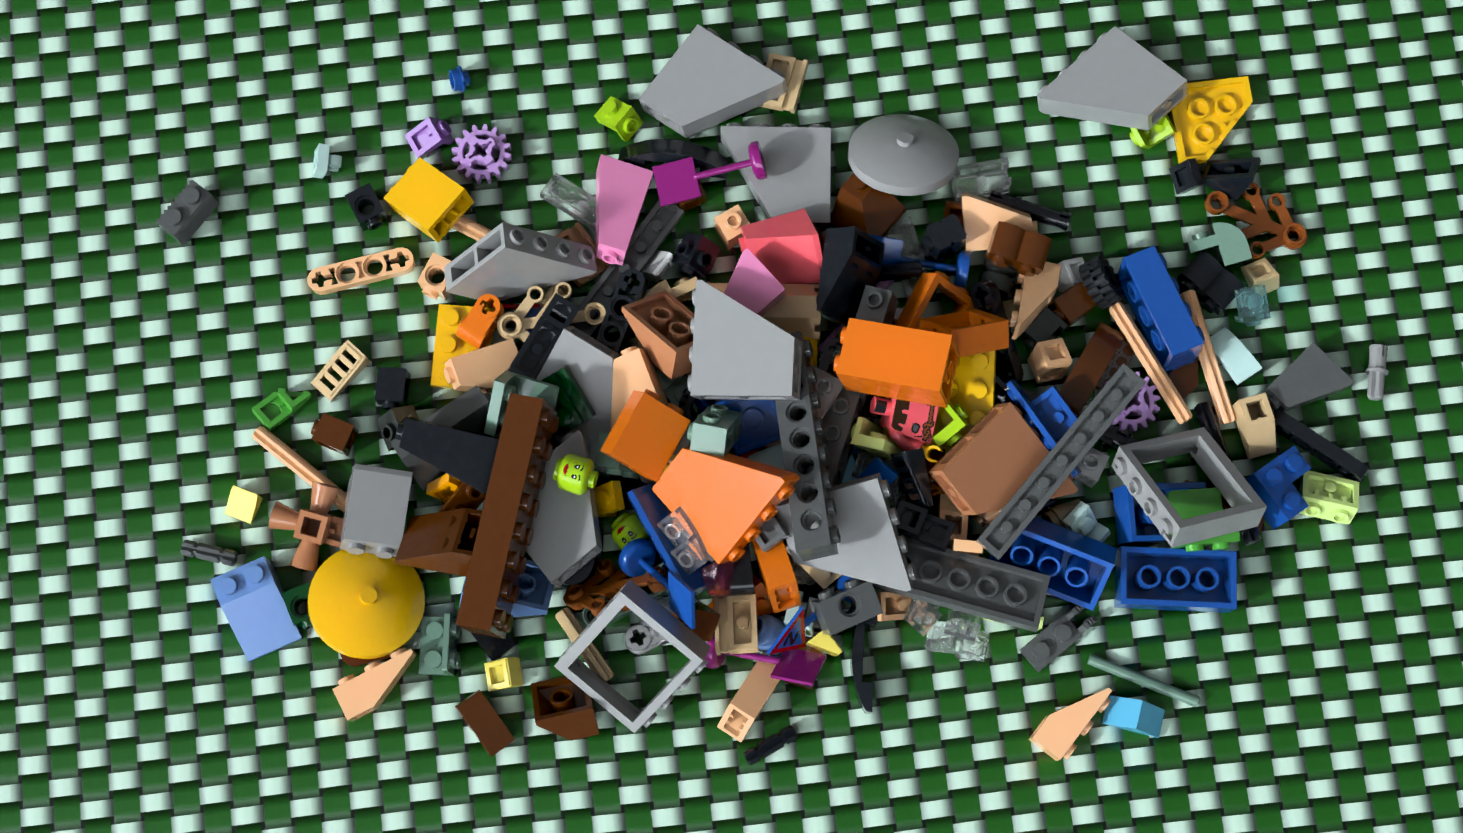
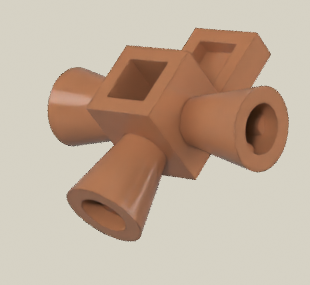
(310, 525)

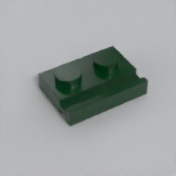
(571, 404)

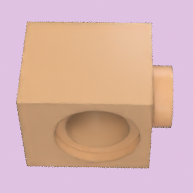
(728, 225)
(434, 266)
(1049, 360)

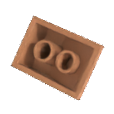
(663, 331)

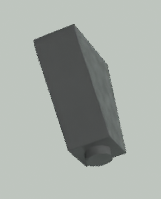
(1306, 380)

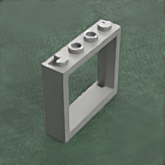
(1245, 503)
(663, 623)

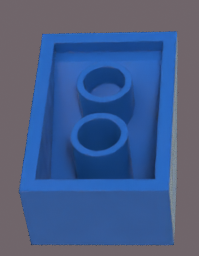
(1132, 523)

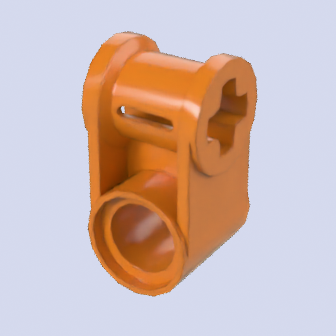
(478, 324)

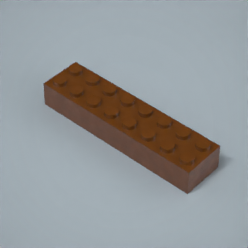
(508, 517)

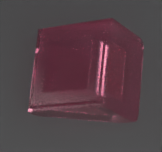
(718, 578)

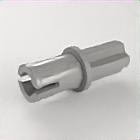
(1376, 371)

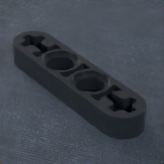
(994, 299)
(1319, 447)

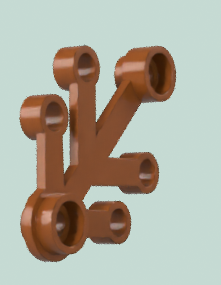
(1261, 221)
(580, 595)

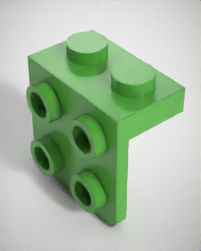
(1198, 502)

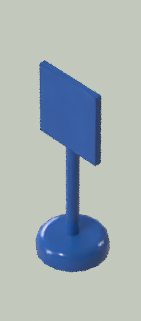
(893, 251)
(639, 557)

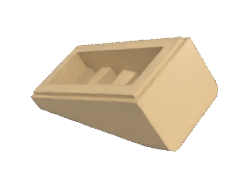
(332, 364)

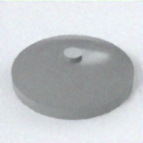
(903, 154)

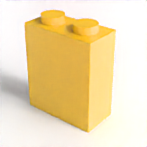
(428, 199)

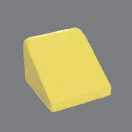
(243, 504)
(825, 644)
(503, 674)

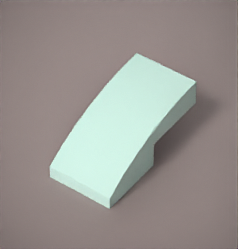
(1234, 356)

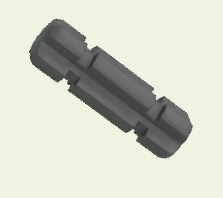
(209, 553)

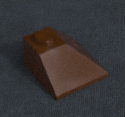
(865, 208)
(564, 709)

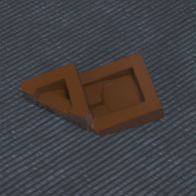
(1185, 378)

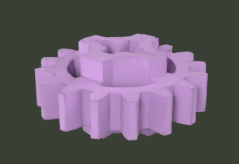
(477, 144)
(1139, 409)

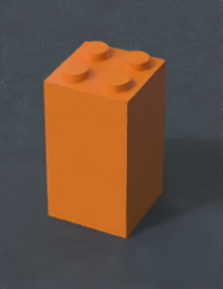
(897, 362)

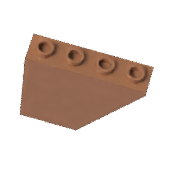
(993, 462)

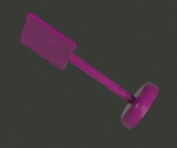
(679, 180)
(792, 666)

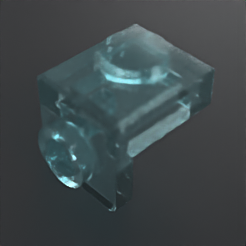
(1252, 305)

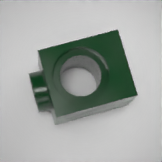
(292, 600)

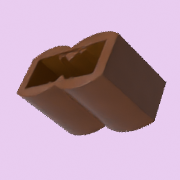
(1018, 248)

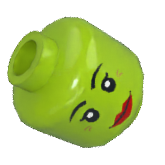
(575, 474)
(628, 528)

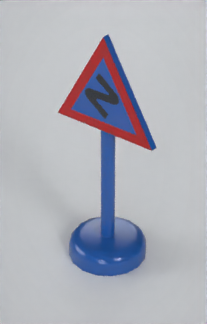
(794, 633)

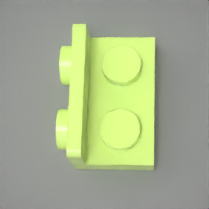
(869, 437)
(1329, 497)

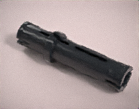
(1037, 212)

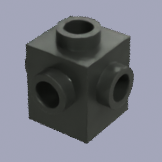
(389, 422)

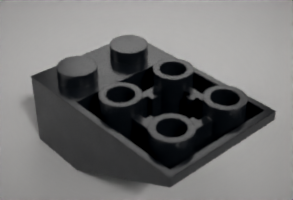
(848, 265)

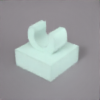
(324, 161)

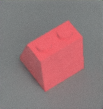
(786, 247)

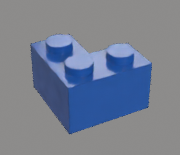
(1276, 489)

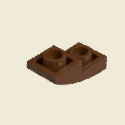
(484, 723)

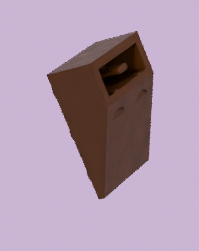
(440, 541)

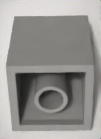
(375, 510)

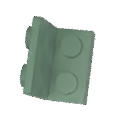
(515, 383)
(438, 645)

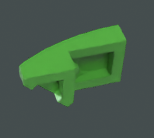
(279, 407)

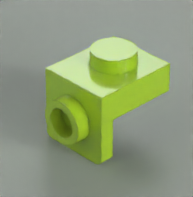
(619, 118)
(1158, 133)
(951, 433)

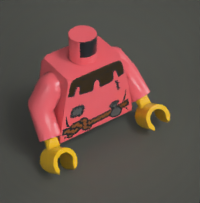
(908, 423)

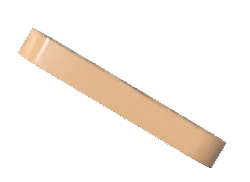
(362, 275)

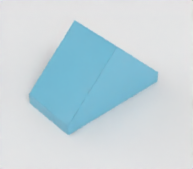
(1133, 716)

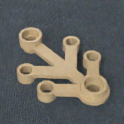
(528, 323)

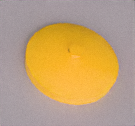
(365, 604)

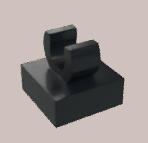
(1186, 176)

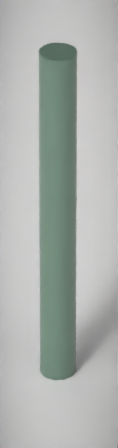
(1143, 680)

